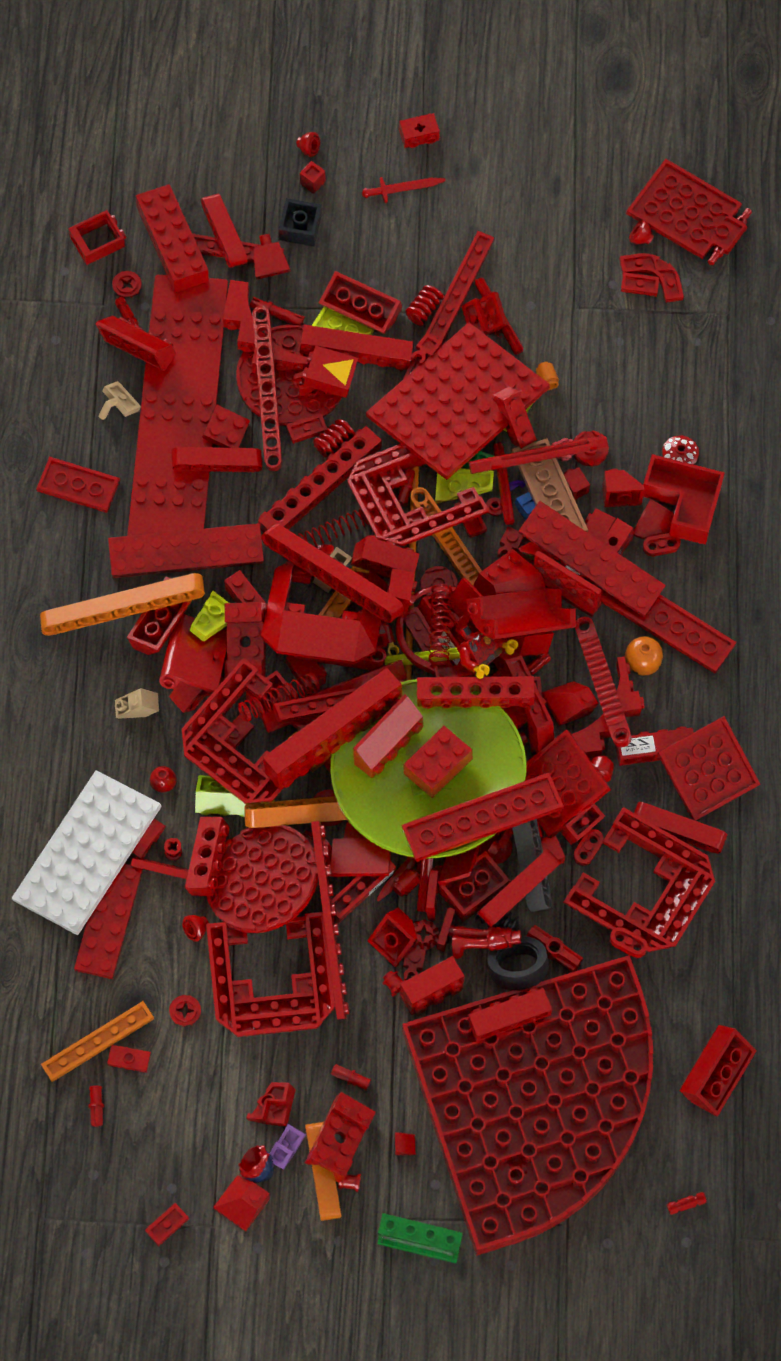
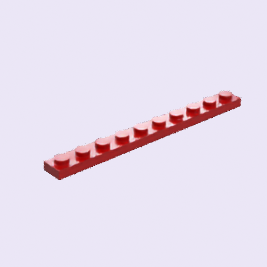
(458, 290)
(329, 912)

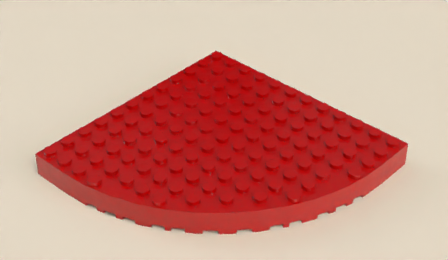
(546, 1093)

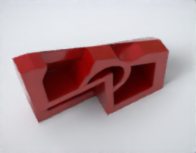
(274, 1105)

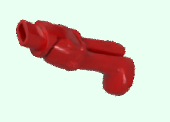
(492, 938)

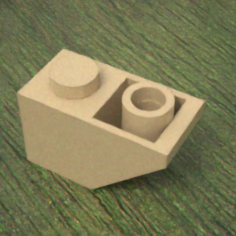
(137, 704)

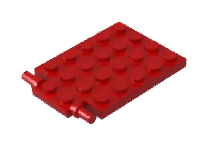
(690, 212)

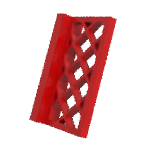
(573, 587)

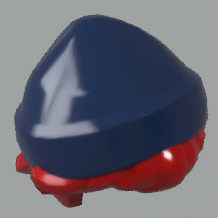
(257, 1164)

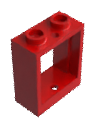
(95, 222)

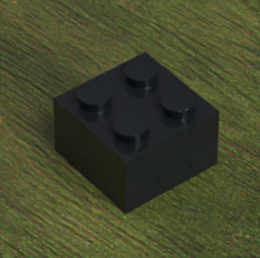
(300, 222)

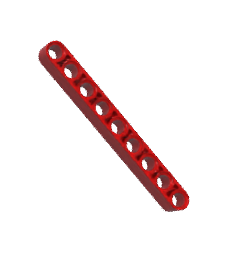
(267, 379)
(333, 573)

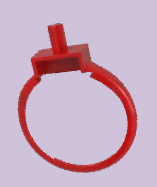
(451, 671)

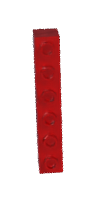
(466, 685)

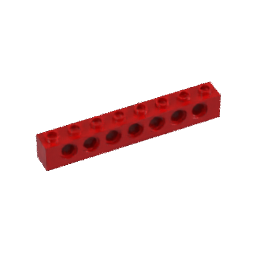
(371, 444)

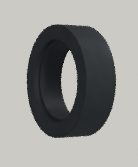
(522, 979)

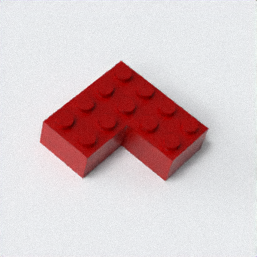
(691, 489)

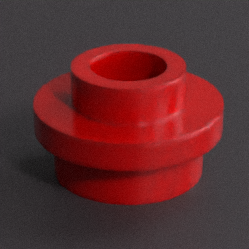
(494, 511)

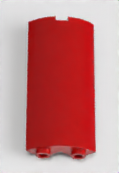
(520, 613)

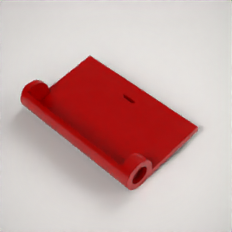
(191, 659)

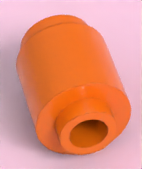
(548, 373)

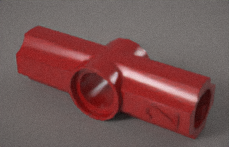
(564, 955)

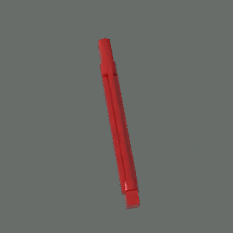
(537, 454)

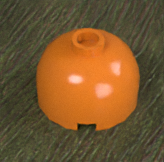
(644, 655)

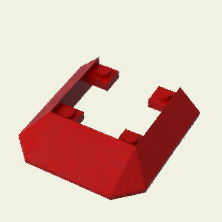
(373, 485)
(317, 636)
(209, 729)
(680, 864)
(250, 1016)

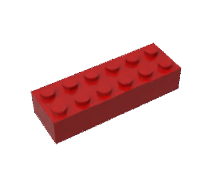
(172, 238)

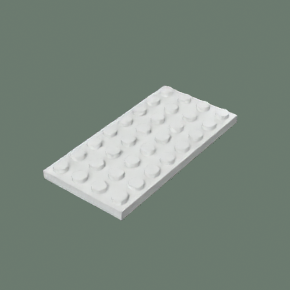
(86, 852)

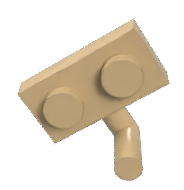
(120, 398)

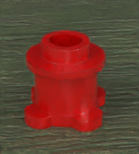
(393, 982)

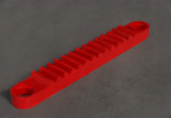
(603, 681)

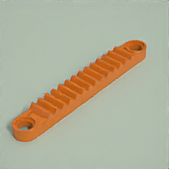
(448, 540)

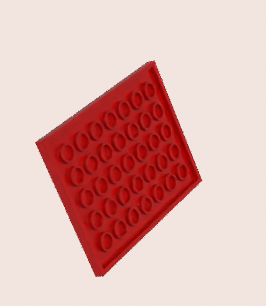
(448, 402)

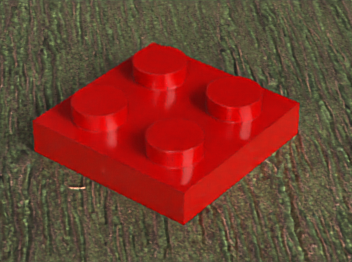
(225, 428)

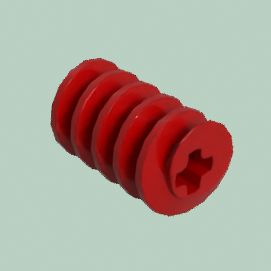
(424, 304)
(332, 436)

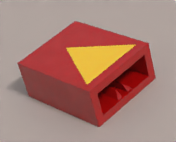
(330, 371)

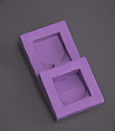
(286, 1146)

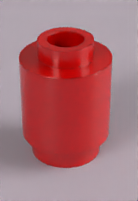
(406, 882)

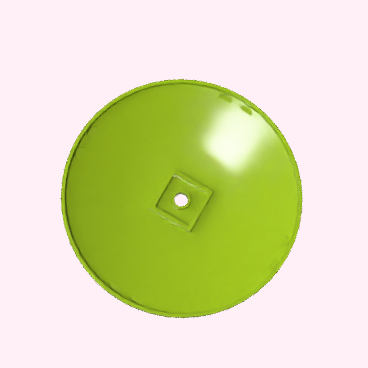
(390, 799)

